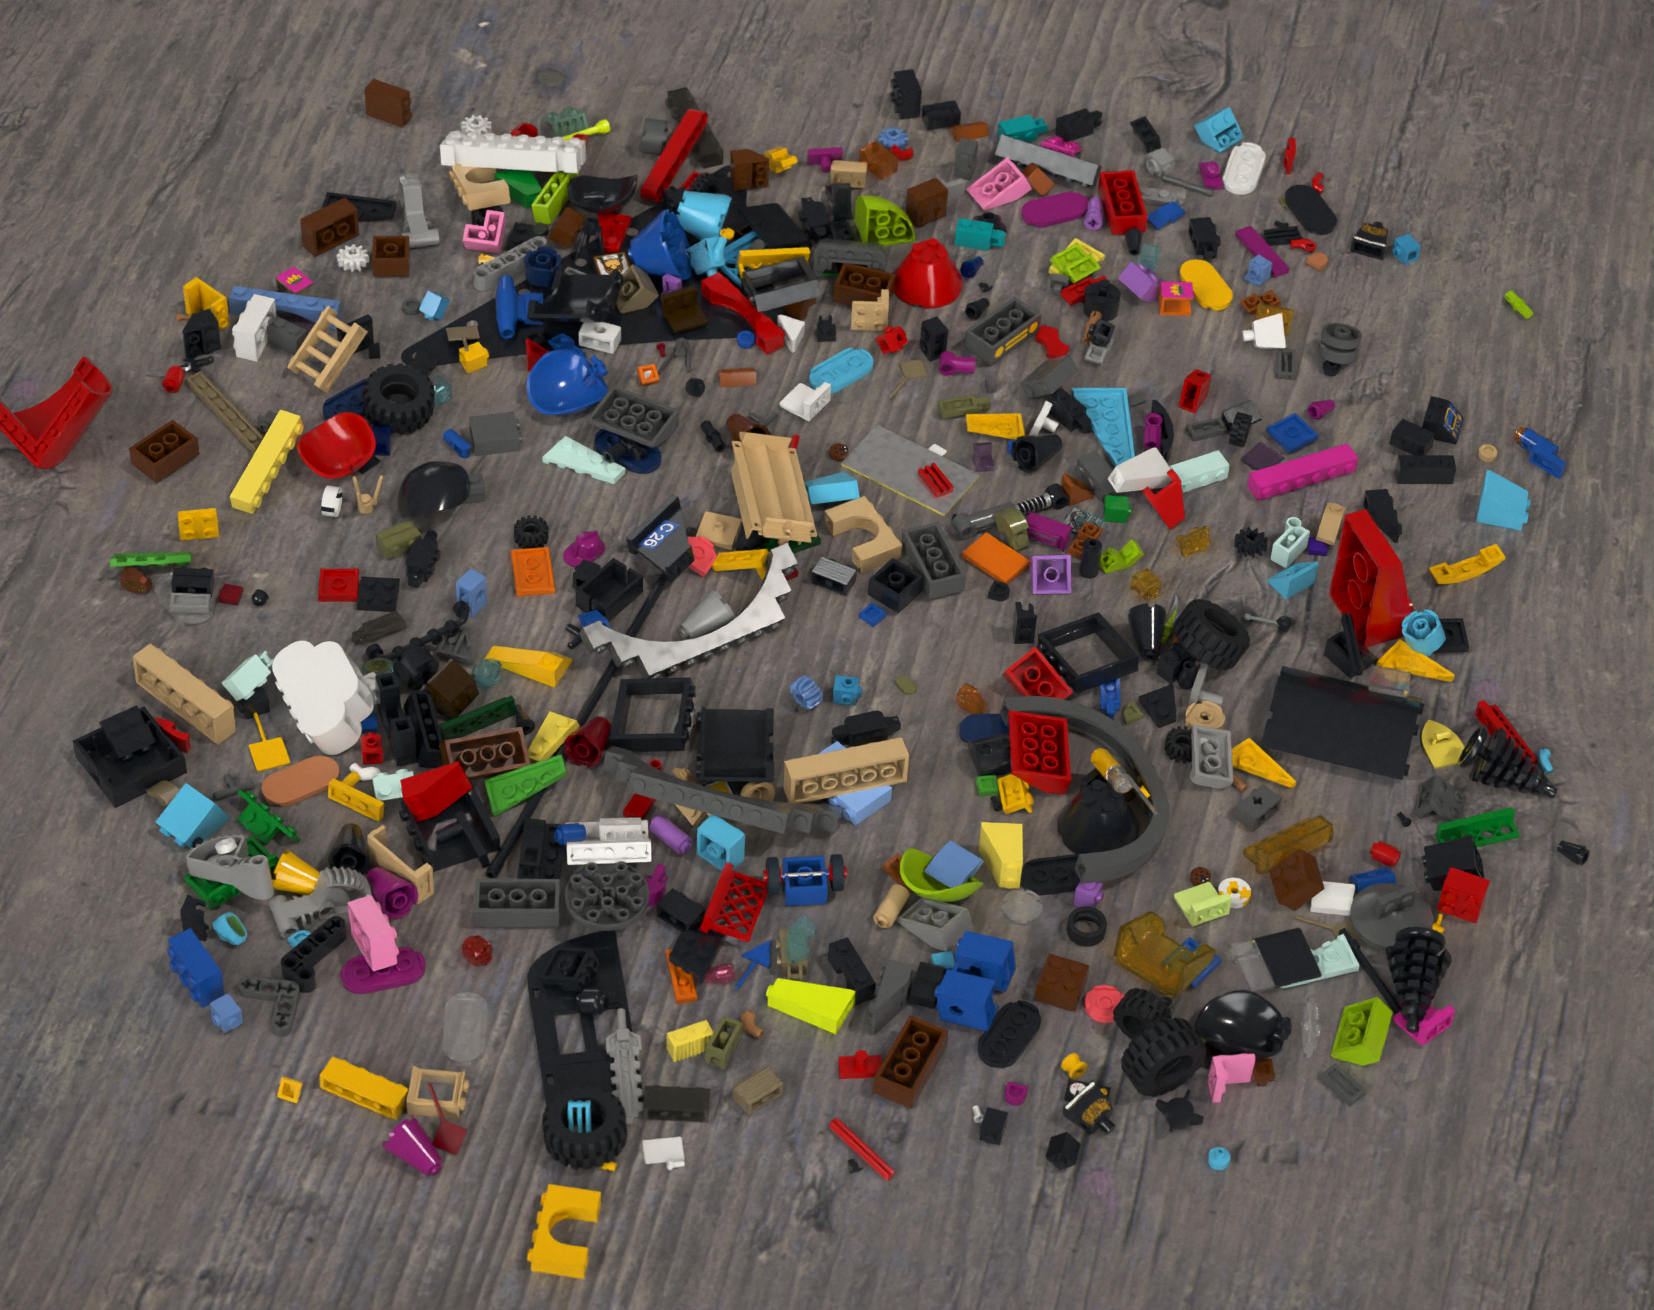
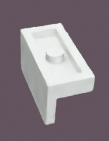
(1334, 899)

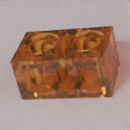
(878, 160)

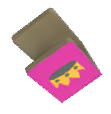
(293, 282)

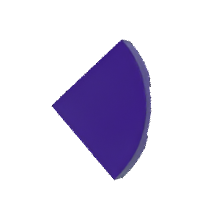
(1316, 547)

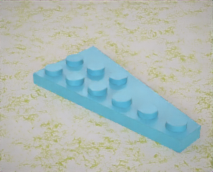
(1109, 420)

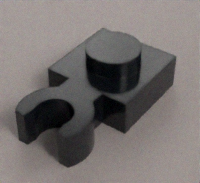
(826, 330)

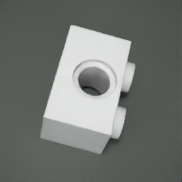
(600, 336)
(620, 829)

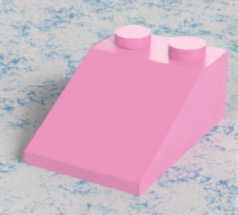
(999, 186)

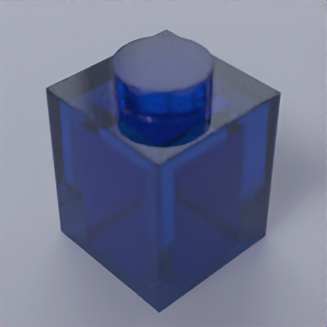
(383, 440)

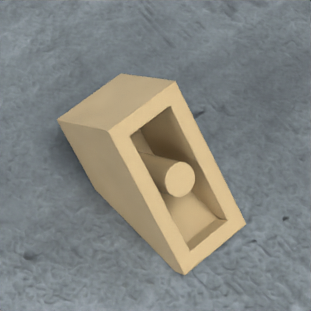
(1331, 523)

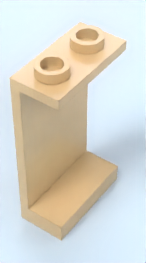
(382, 857)

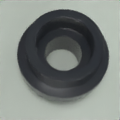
(1331, 368)

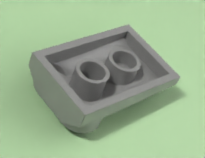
(1211, 757)

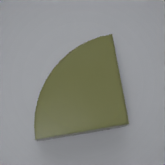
(1131, 713)

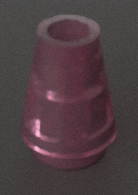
(721, 974)

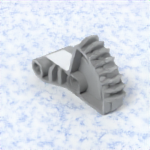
(416, 225)
(232, 868)
(325, 901)

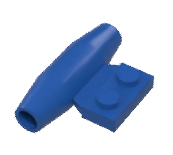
(512, 307)

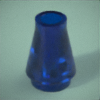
(970, 268)

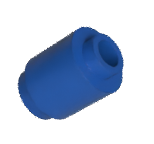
(570, 833)

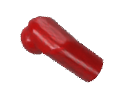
(1316, 182)

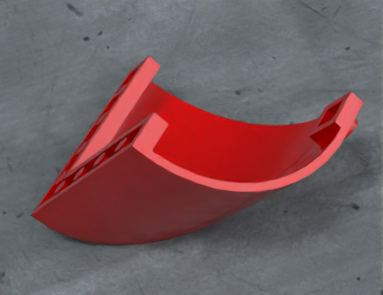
(56, 425)

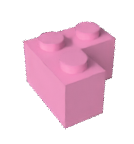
(486, 237)

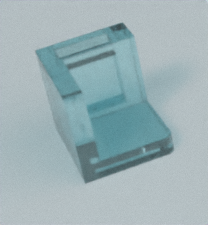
(1150, 256)
(442, 390)

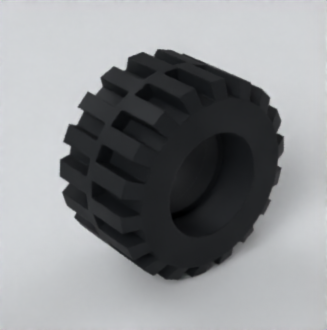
(1138, 1011)

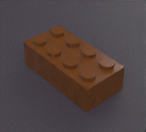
(487, 753)
(910, 1061)

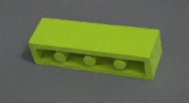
(552, 197)

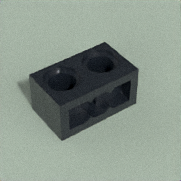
(933, 338)

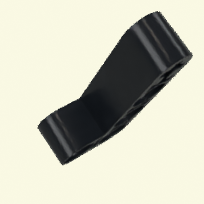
(299, 962)

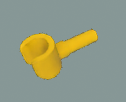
(1436, 926)

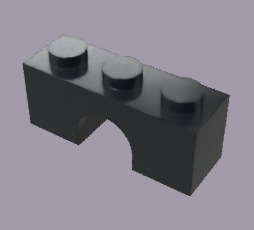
(846, 959)

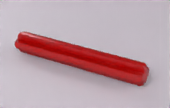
(862, 1149)

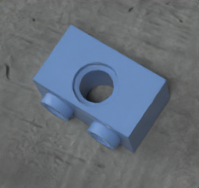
(472, 590)

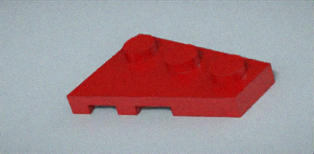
(614, 230)

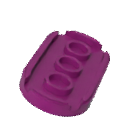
(1055, 209)
(360, 978)

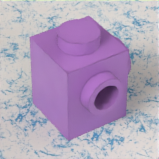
(1088, 894)

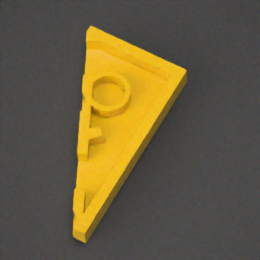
(1403, 658)
(1252, 759)

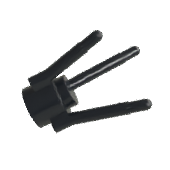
(590, 228)

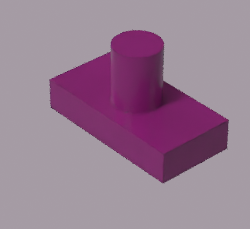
(824, 157)

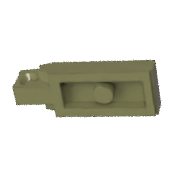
(963, 405)

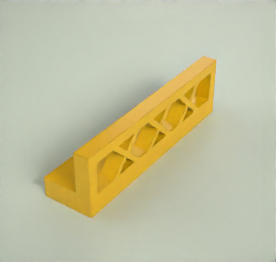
(765, 257)

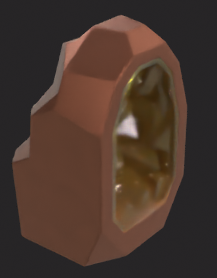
(135, 580)

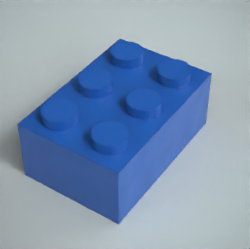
(195, 968)

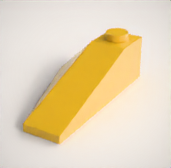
(534, 664)

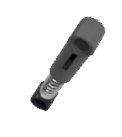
(969, 525)

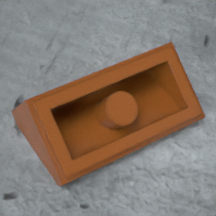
(970, 130)
(737, 377)

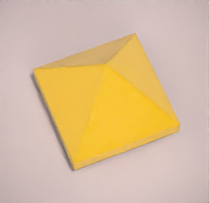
(289, 1089)

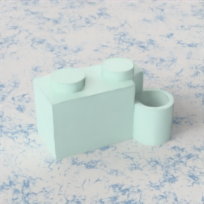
(1290, 543)

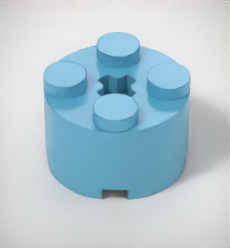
(1423, 632)

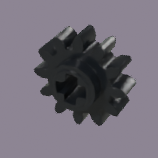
(1251, 542)

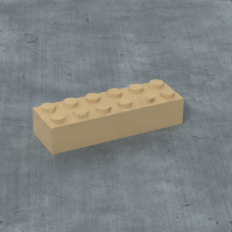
(184, 693)
(845, 771)

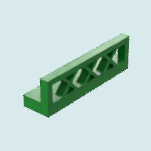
(1477, 825)

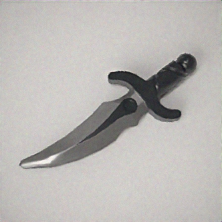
(191, 364)

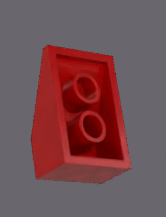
(1036, 677)
(434, 790)

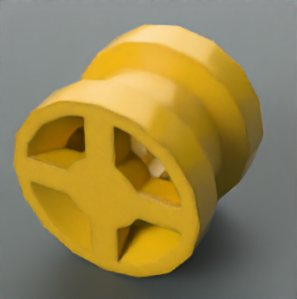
(1074, 1066)

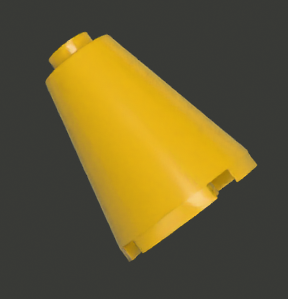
(294, 875)

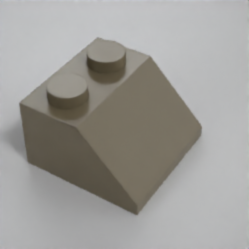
(636, 291)

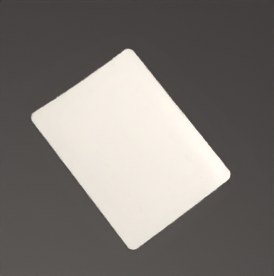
(663, 1149)

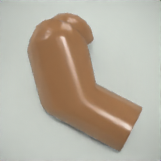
(749, 1024)

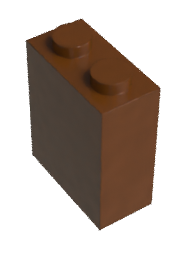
(388, 103)

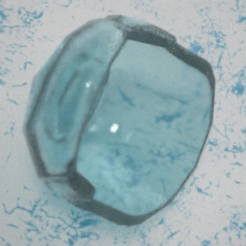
(487, 673)

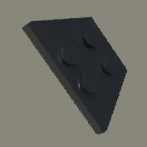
(697, 951)

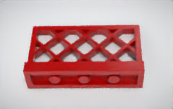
(718, 902)

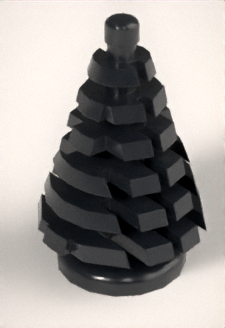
(1499, 762)
(1417, 970)

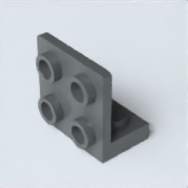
(1440, 797)

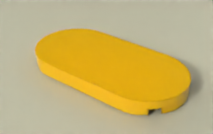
(1207, 284)

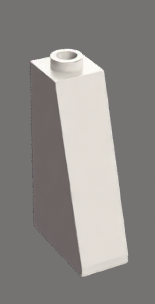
(1141, 471)

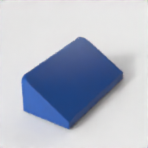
(1372, 877)

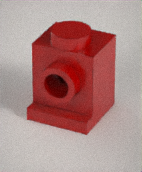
(371, 744)

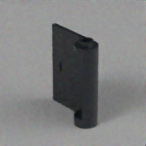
(774, 226)

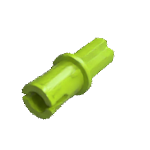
(1518, 304)

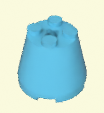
(703, 213)

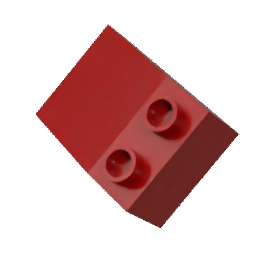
(1369, 581)

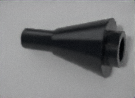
(523, 720)

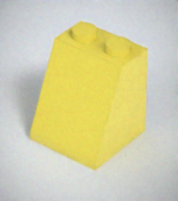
(1002, 852)

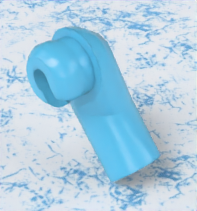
(1543, 759)

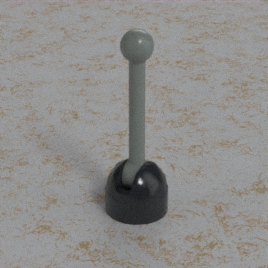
(1282, 622)

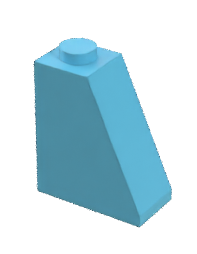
(832, 488)

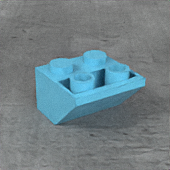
(1219, 130)

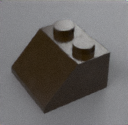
(452, 689)

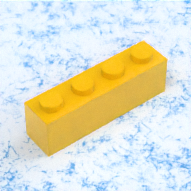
(364, 1088)

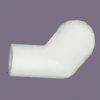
(365, 774)

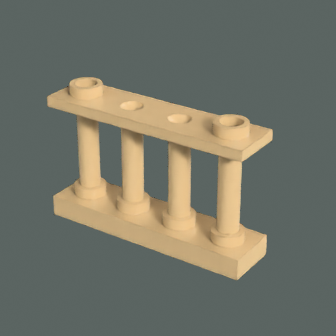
(339, 359)

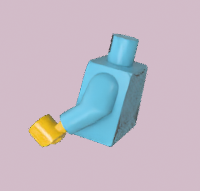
(708, 254)

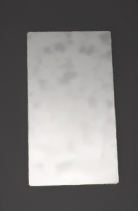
(895, 465)

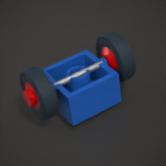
(804, 878)

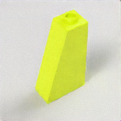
(812, 1003)

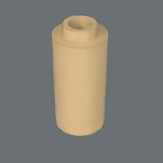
(891, 906)

